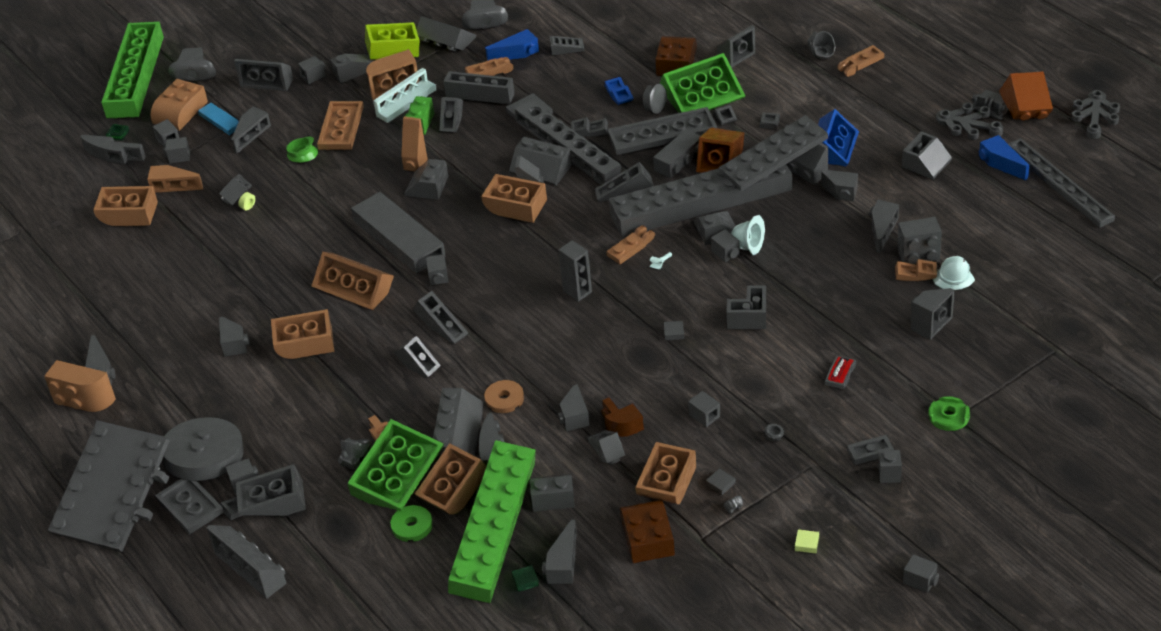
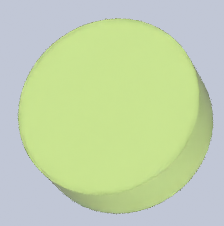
(246, 201)

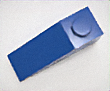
(514, 47)
(1003, 157)

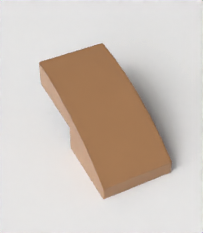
(916, 272)

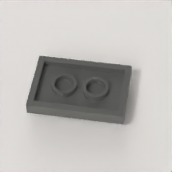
(189, 504)

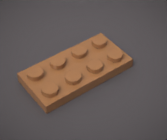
(340, 125)

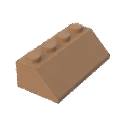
(351, 280)

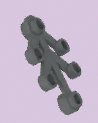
(1096, 99)
(948, 118)

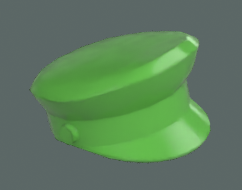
(301, 150)

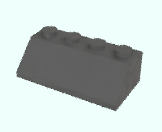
(458, 420)
(246, 559)

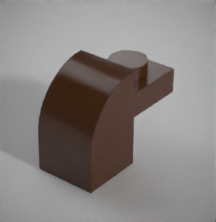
(624, 420)

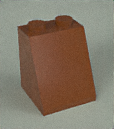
(1027, 95)
(718, 148)

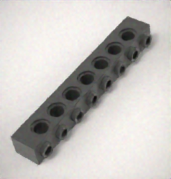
(554, 131)

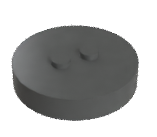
(202, 448)

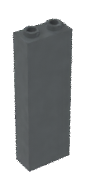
(397, 231)

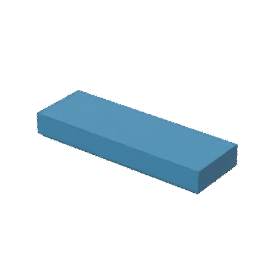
(219, 118)

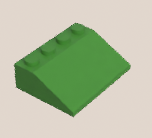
(702, 85)
(394, 466)

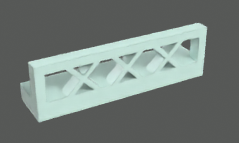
(402, 102)

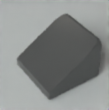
(724, 115)

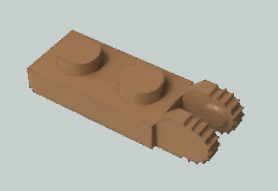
(860, 60)
(491, 67)
(630, 245)

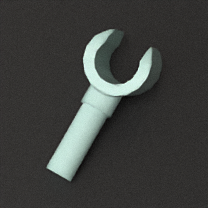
(657, 262)

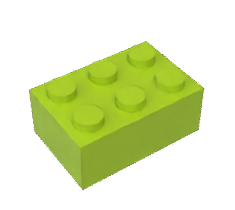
(390, 39)

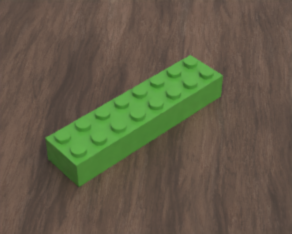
(132, 70)
(492, 522)

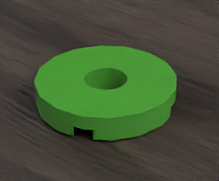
(949, 422)
(411, 514)

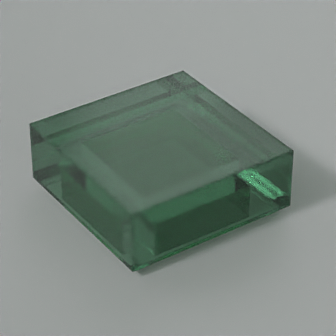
(118, 132)
(525, 578)

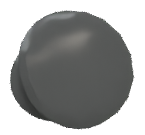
(654, 98)

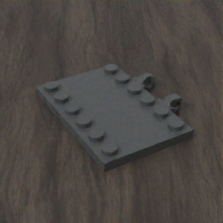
(110, 486)

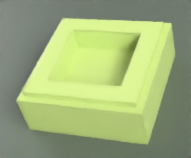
(807, 541)

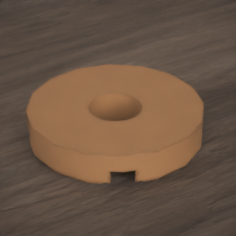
(501, 388)

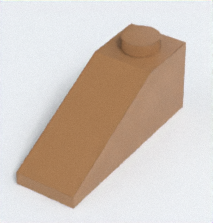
(413, 144)
(169, 179)

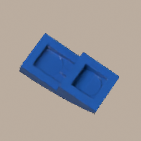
(618, 91)

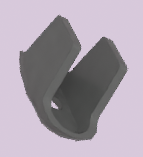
(484, 15)
(192, 66)

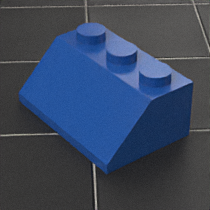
(840, 139)

